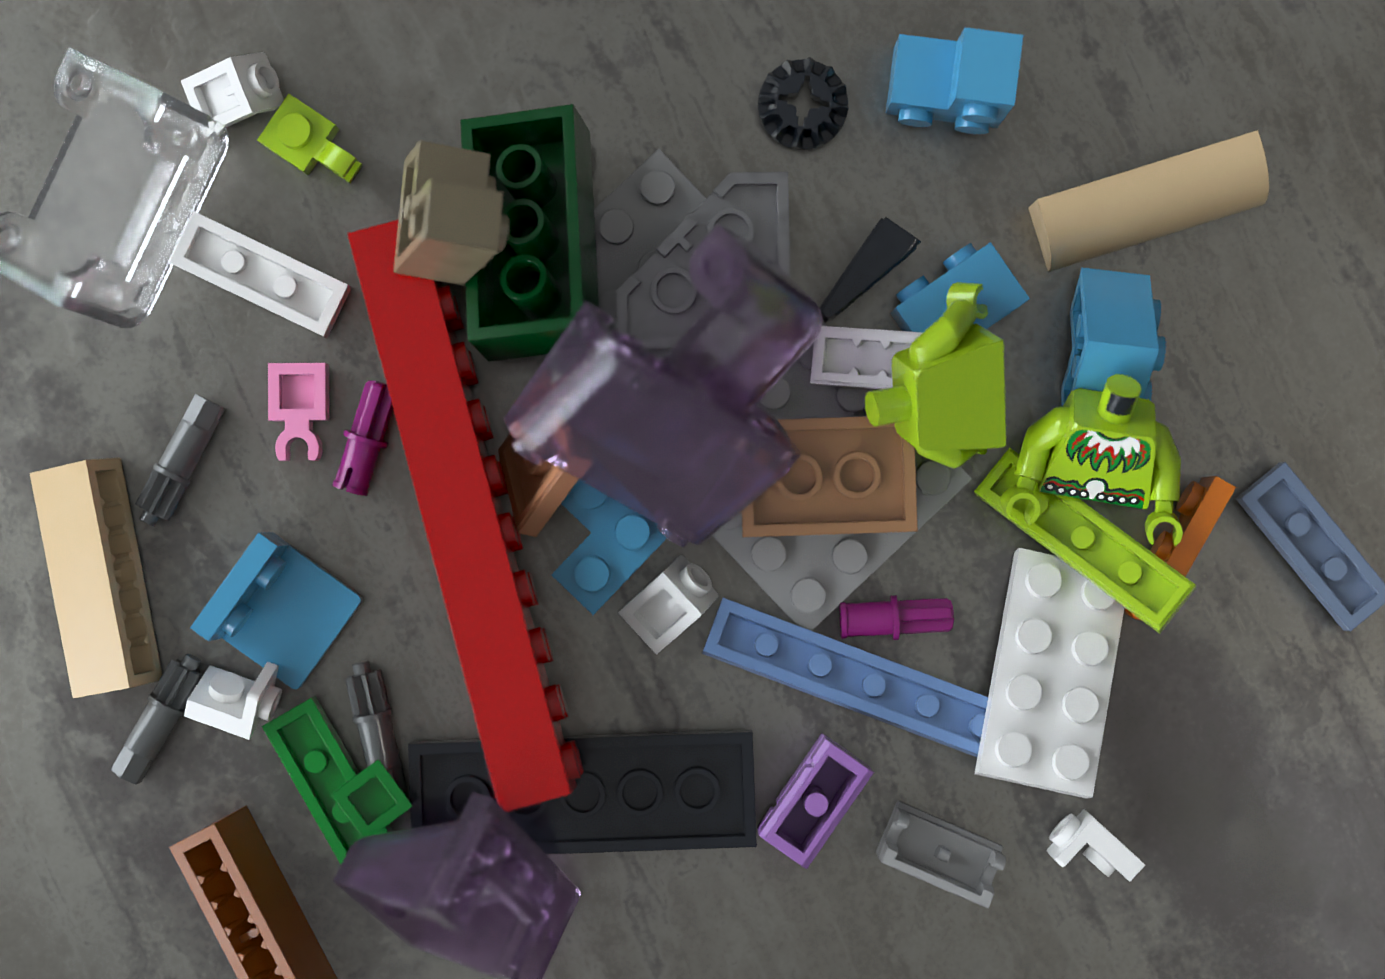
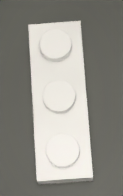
(260, 274)

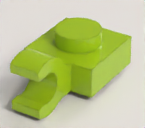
(306, 138)

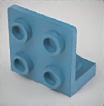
(278, 609)

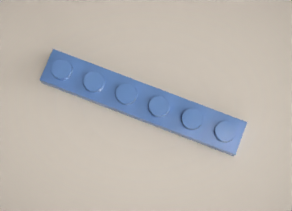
(847, 676)

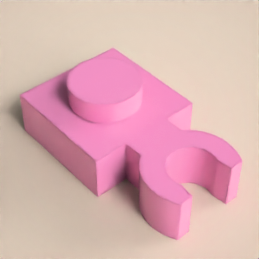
(298, 396)

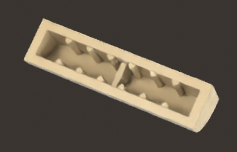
(1151, 201)
(96, 576)

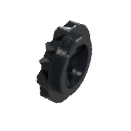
(781, 119)

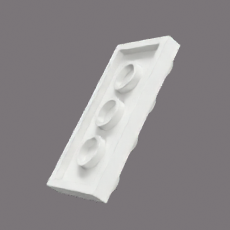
(1050, 678)

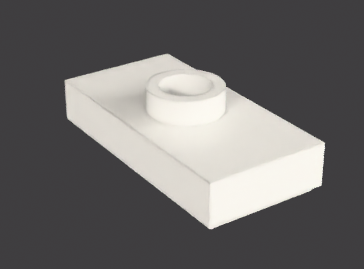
(857, 356)

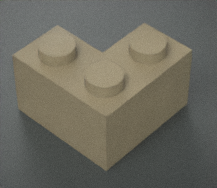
(448, 214)

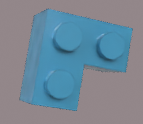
(955, 81)
(1113, 331)
(613, 550)

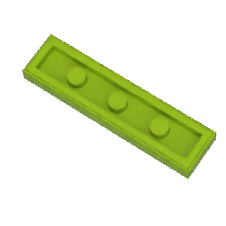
(1094, 548)

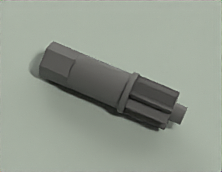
(179, 460)
(158, 719)
(373, 719)

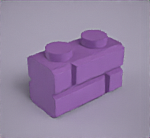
(814, 800)

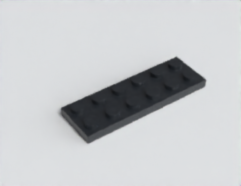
(631, 798)

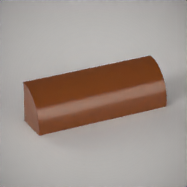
(249, 901)

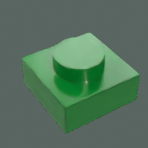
(371, 799)

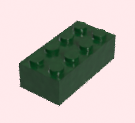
(549, 259)

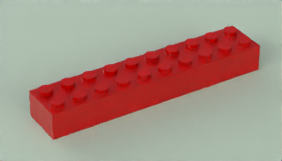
(467, 527)

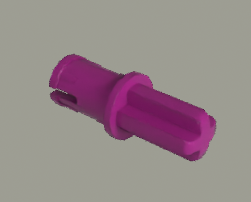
(365, 439)
(896, 617)

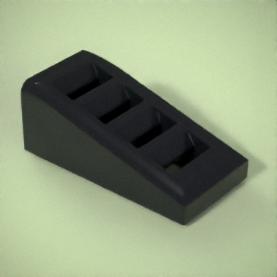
(878, 255)

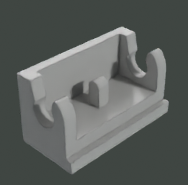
(941, 853)

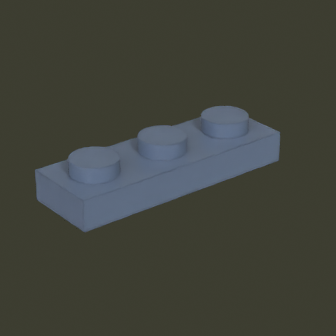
(1314, 546)

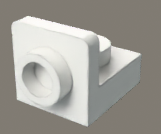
(235, 88)
(670, 603)
(234, 701)
(1104, 850)

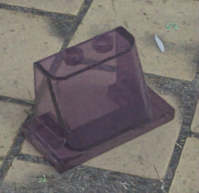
(465, 891)

